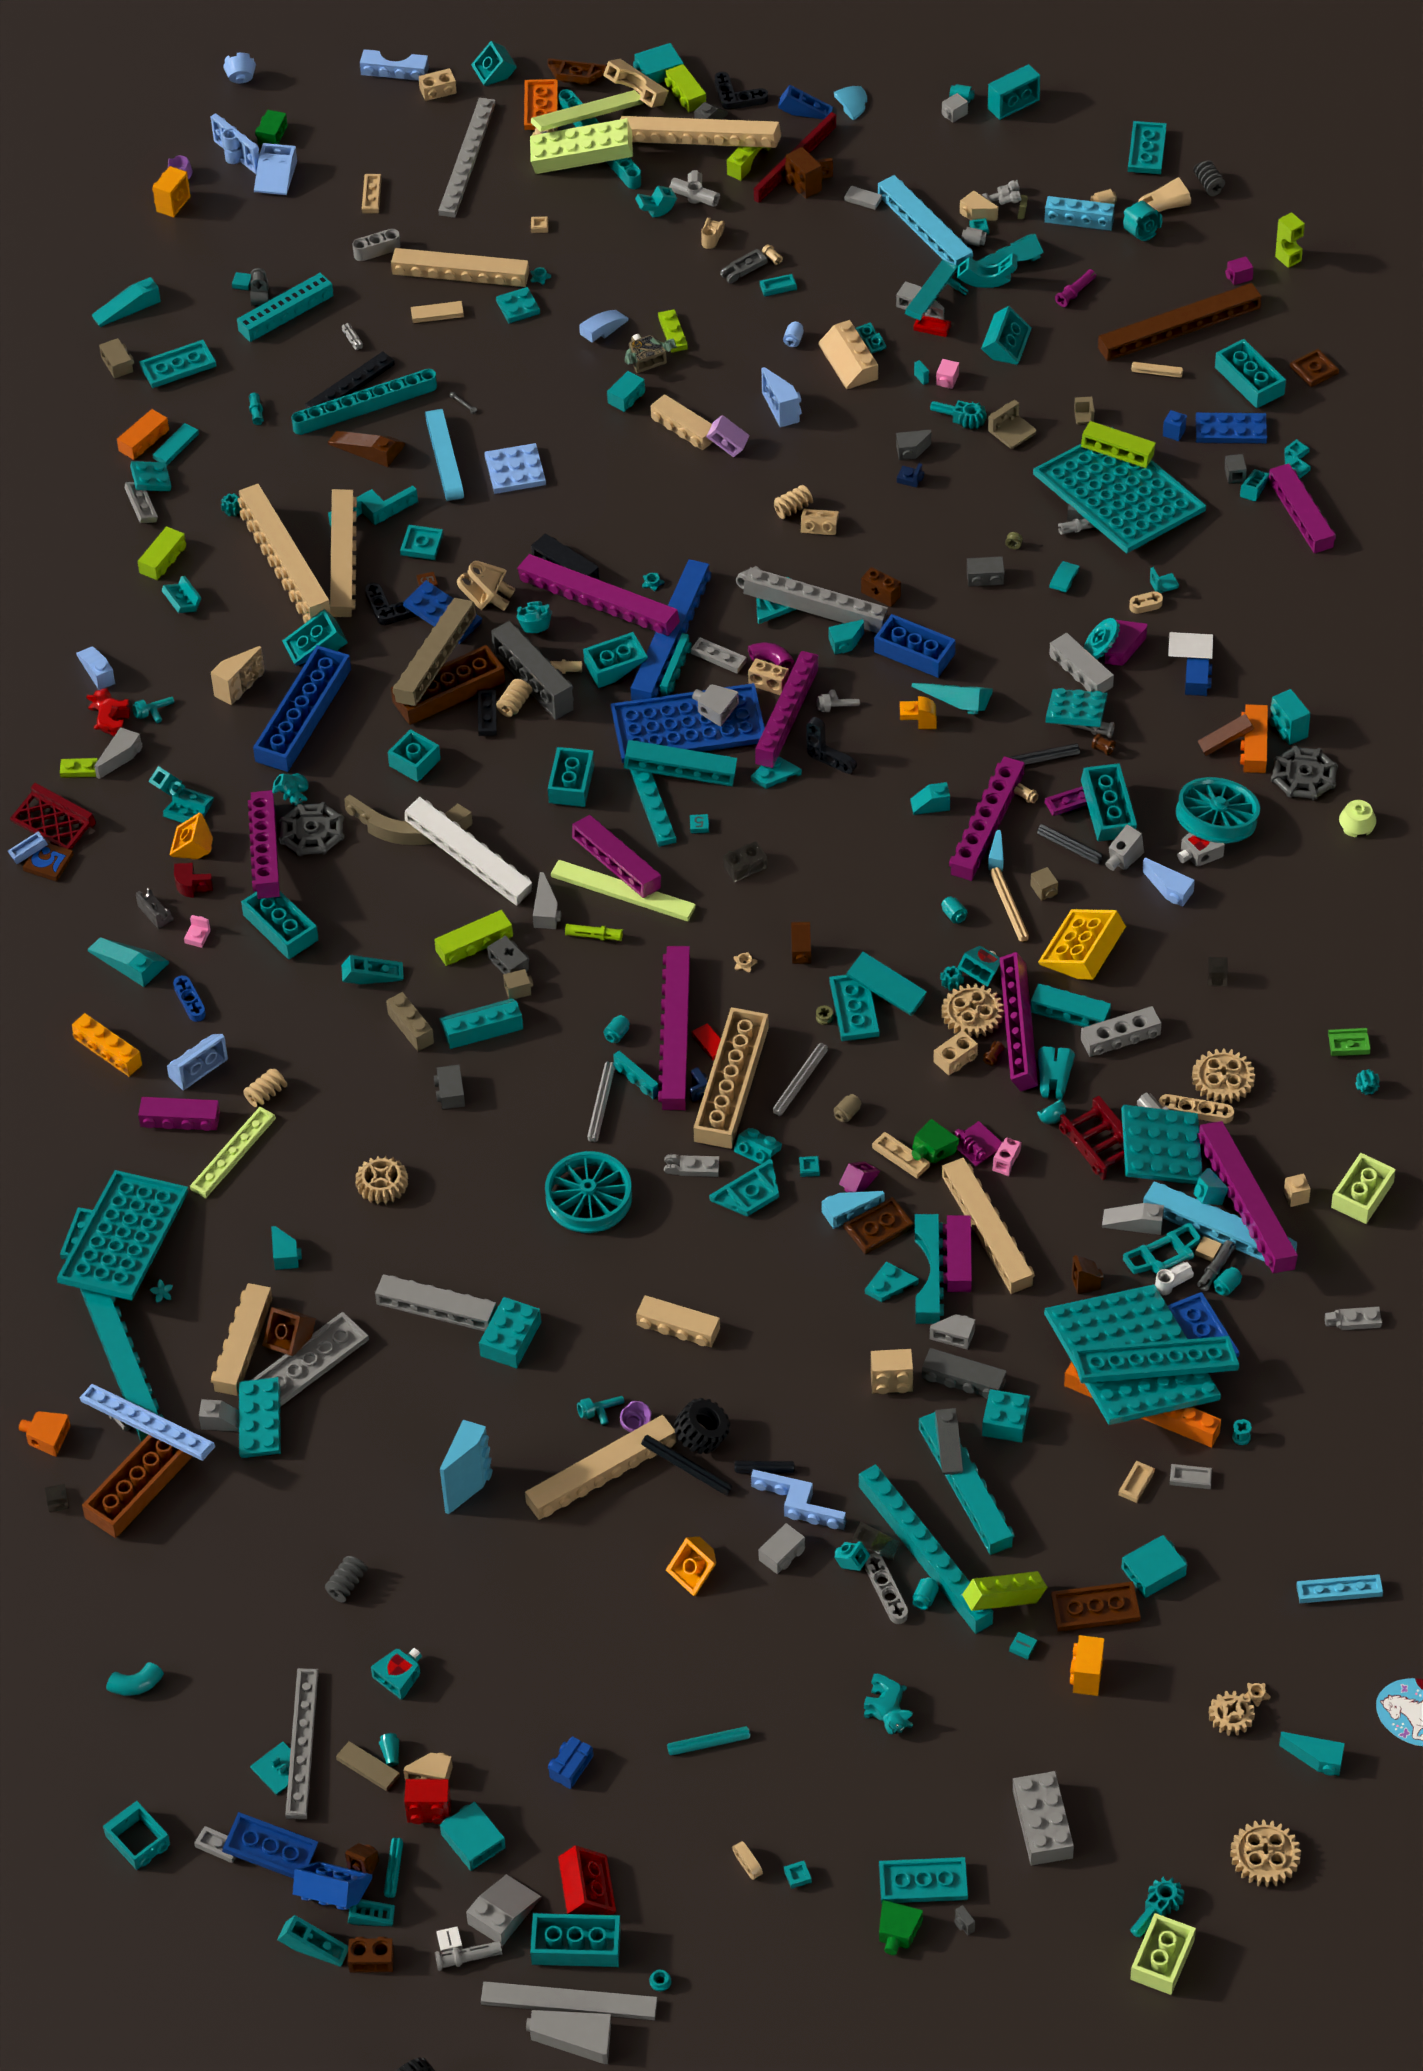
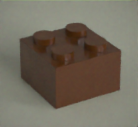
(803, 172)

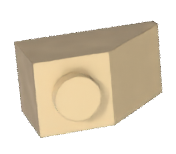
(977, 207)
(430, 1767)

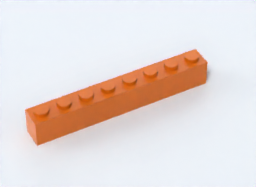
(1186, 1421)

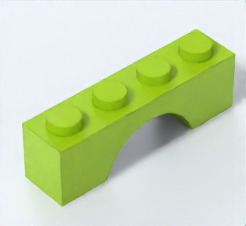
(741, 160)

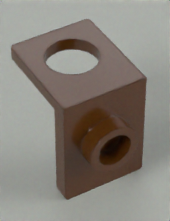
(827, 167)

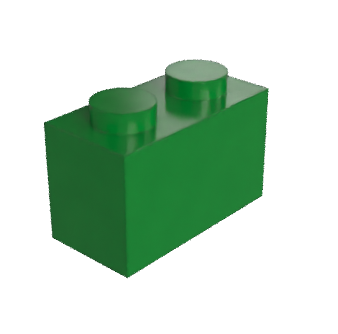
(271, 127)

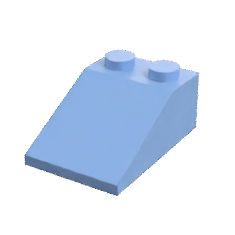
(781, 398)

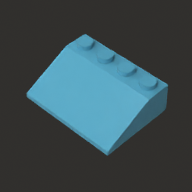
(465, 1465)

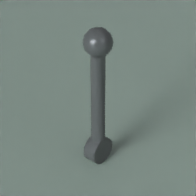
(473, 410)

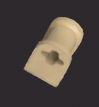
(711, 233)

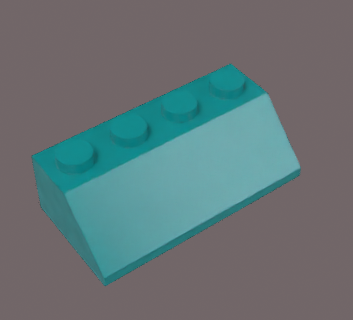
(482, 1023)

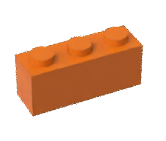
(143, 434)

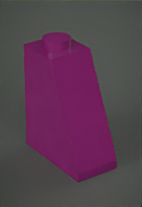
(1128, 641)

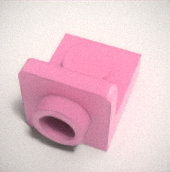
(198, 931)

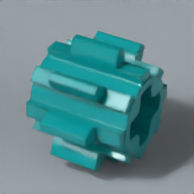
(230, 505)
(952, 978)
(1367, 1082)

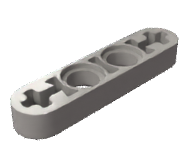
(883, 1589)

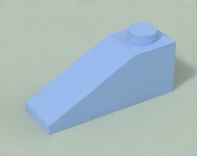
(97, 667)
(1171, 884)

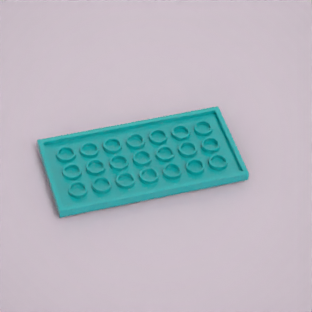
(122, 1235)

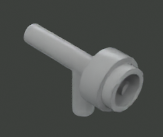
(826, 701)

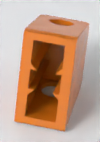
(46, 1431)

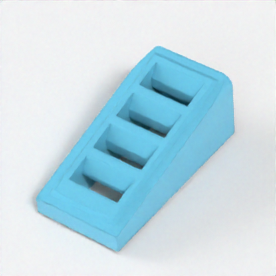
(996, 854)

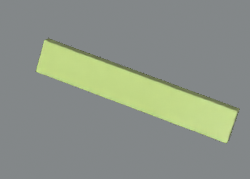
(232, 1152)

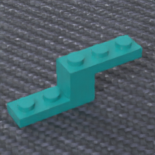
(378, 510)

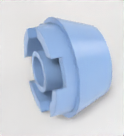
(239, 68)

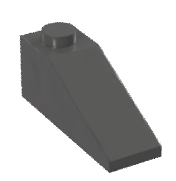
(948, 1441)

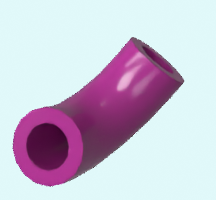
(771, 652)

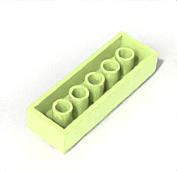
(581, 146)

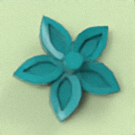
(161, 1291)

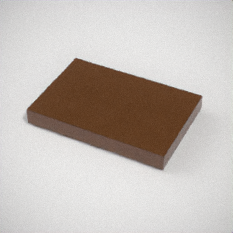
(878, 1225)

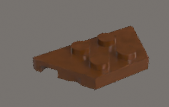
(575, 71)

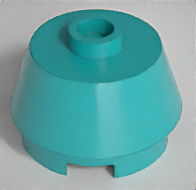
(534, 617)

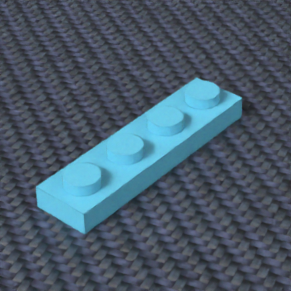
(1339, 1588)

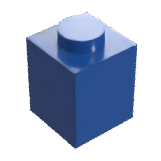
(1174, 425)

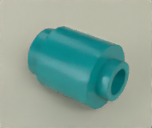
(963, 90)
(954, 909)
(616, 1029)
(1227, 1281)
(925, 1593)

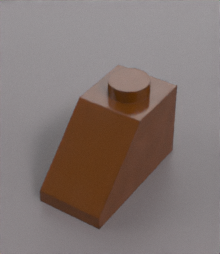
(801, 942)
(1085, 1275)
(362, 1858)

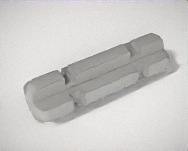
(352, 336)

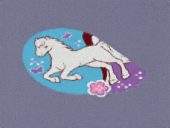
(1402, 1709)

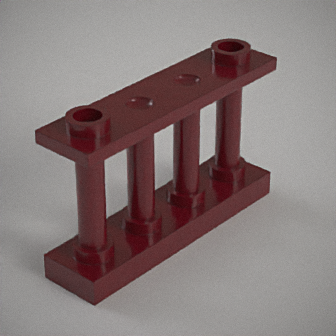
(1109, 1123)

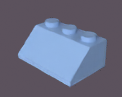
(198, 1061)

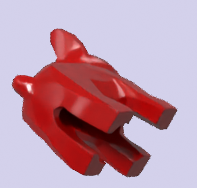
(109, 711)

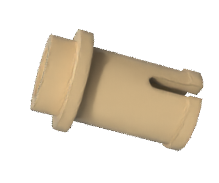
(768, 251)
(1030, 795)

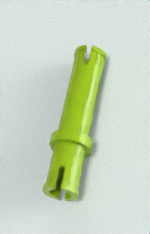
(594, 932)

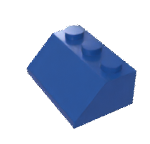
(330, 1884)

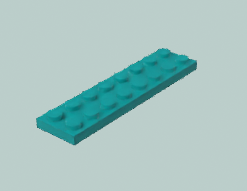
(1155, 1359)

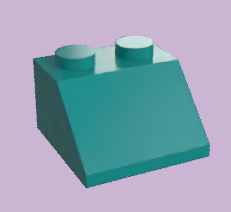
(493, 64)

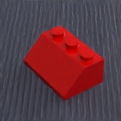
(586, 1882)

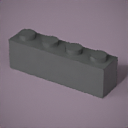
(962, 1373)

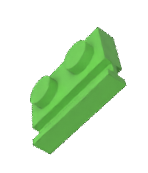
(1349, 1042)

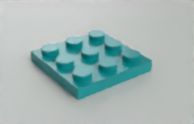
(1076, 707)

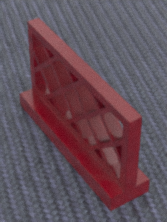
(59, 804)

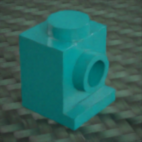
(846, 1555)

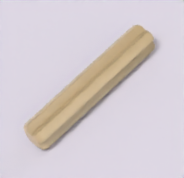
(1156, 369)

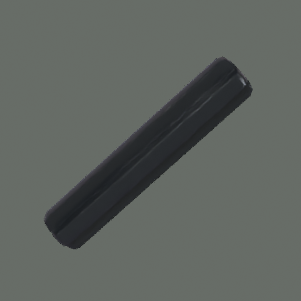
(764, 1466)

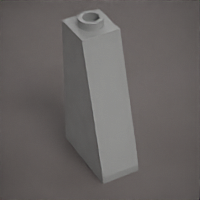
(573, 2032)

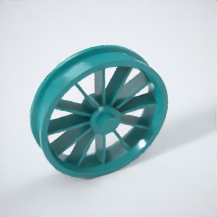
(1217, 810)
(588, 1192)

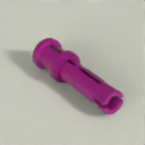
(1071, 291)

